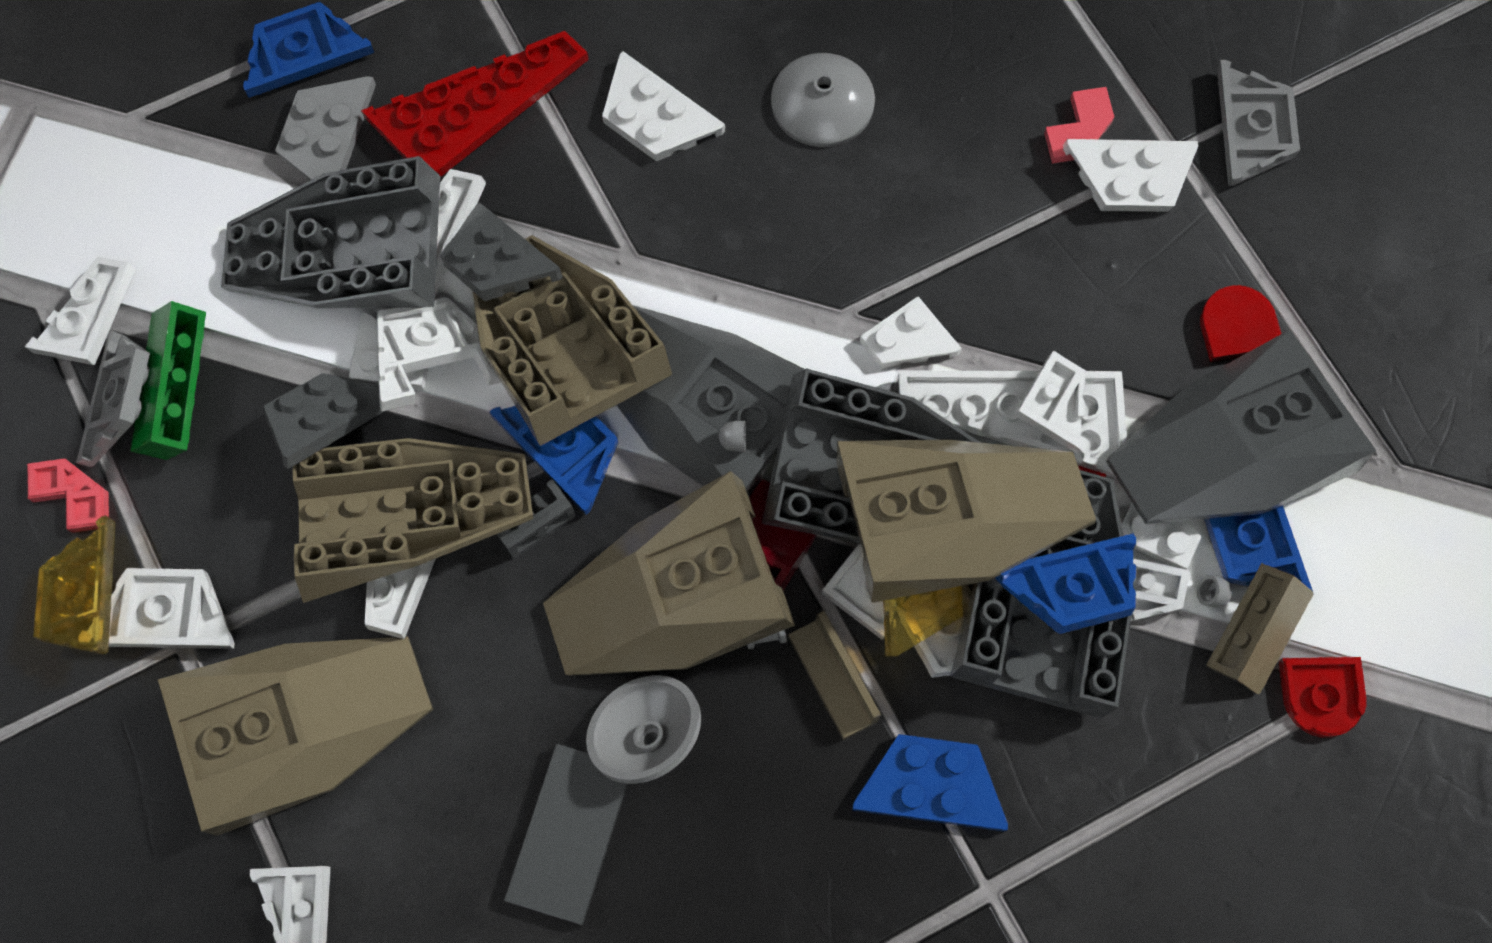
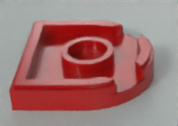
(1237, 322)
(1323, 693)

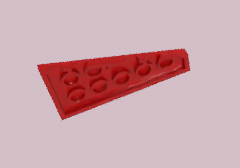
(474, 104)

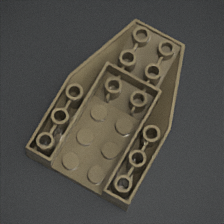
(568, 346)
(399, 506)
(956, 509)
(671, 590)
(288, 722)

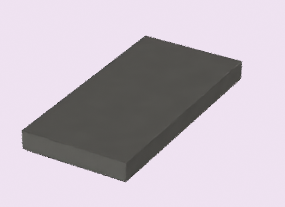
(566, 838)

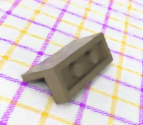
(1260, 628)
(834, 676)

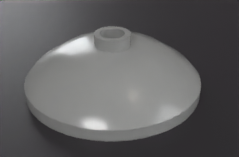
(818, 114)
(634, 717)

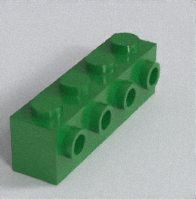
(169, 392)

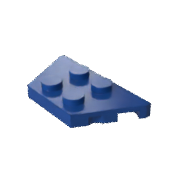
(299, 47)
(572, 460)
(1254, 539)
(1077, 584)
(933, 784)

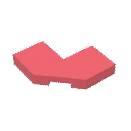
(1092, 116)
(61, 479)

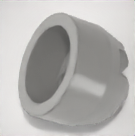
(733, 436)
(1213, 584)

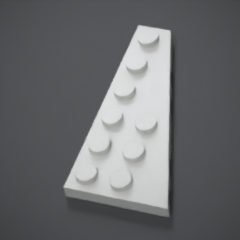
(989, 399)

